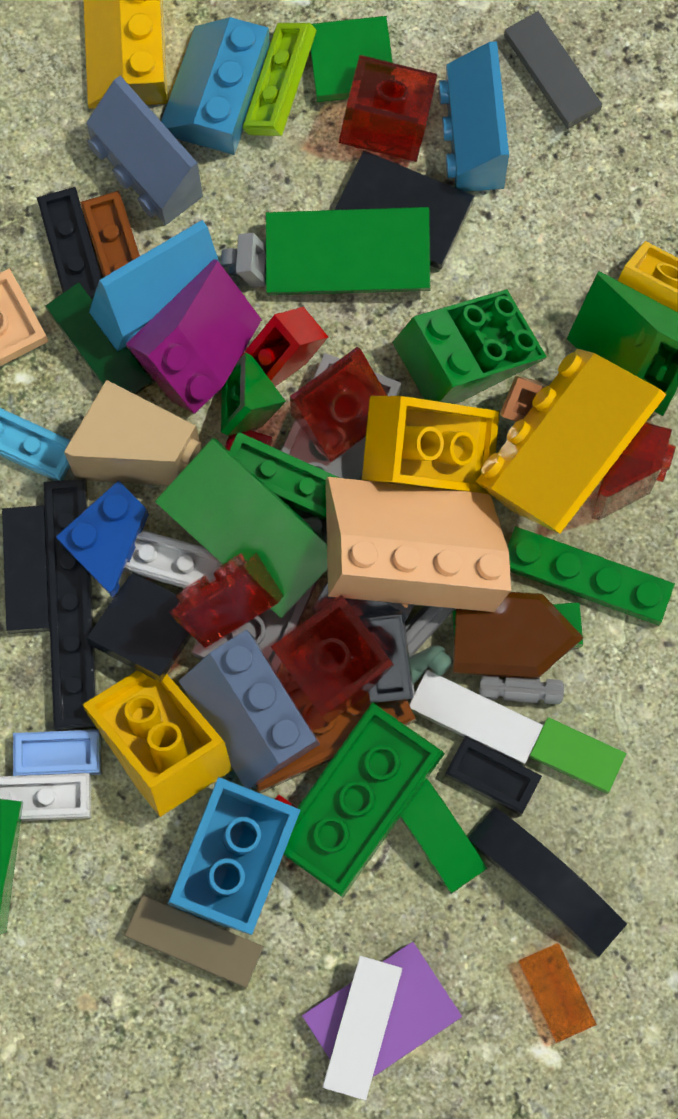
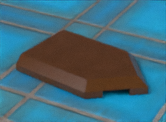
(515, 640)

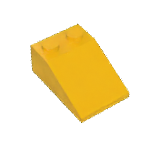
(428, 443)
(159, 739)

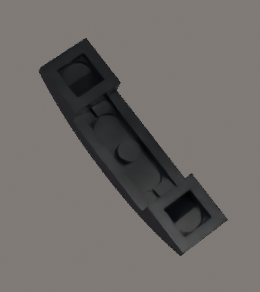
(547, 880)

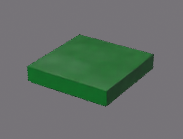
(337, 52)

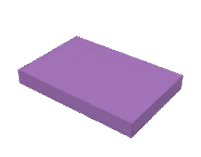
(417, 1012)

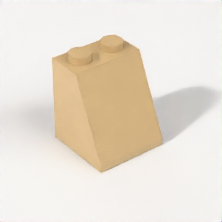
(130, 441)

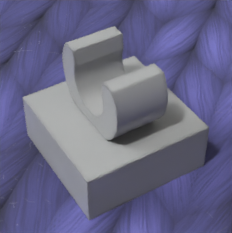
(247, 260)

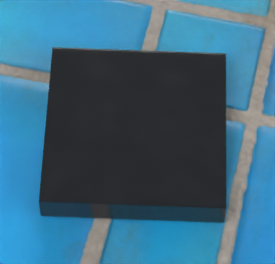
(141, 628)

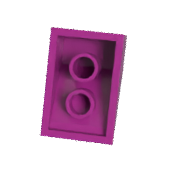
(197, 338)

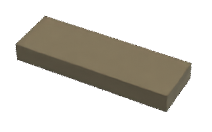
(194, 941)

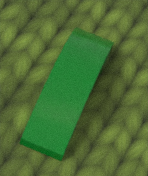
(442, 839)

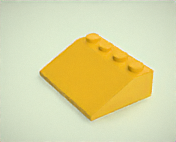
(568, 439)

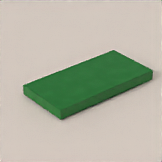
(348, 251)
(238, 514)
(359, 798)

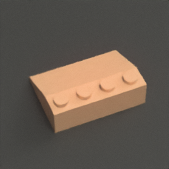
(415, 545)

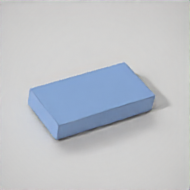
(57, 752)

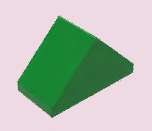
(248, 398)

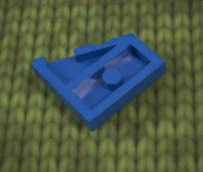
(106, 535)

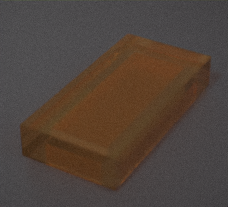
(557, 993)

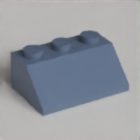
(143, 153)
(249, 709)

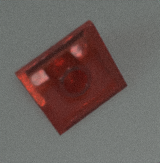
(336, 404)

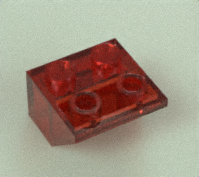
(228, 601)

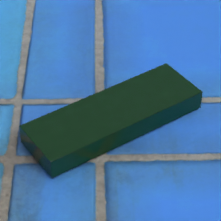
(73, 318)

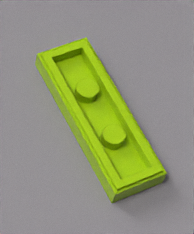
(279, 79)

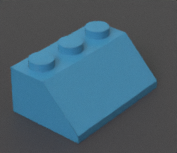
(217, 83)
(475, 120)
(148, 283)
(233, 856)

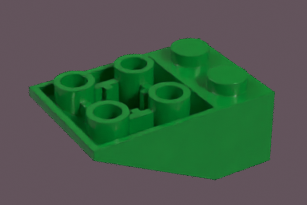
(630, 333)
(467, 347)

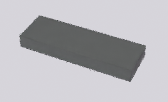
(552, 70)

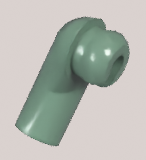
(433, 658)

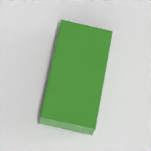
(577, 755)

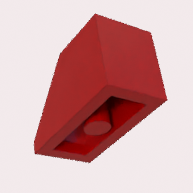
(286, 343)

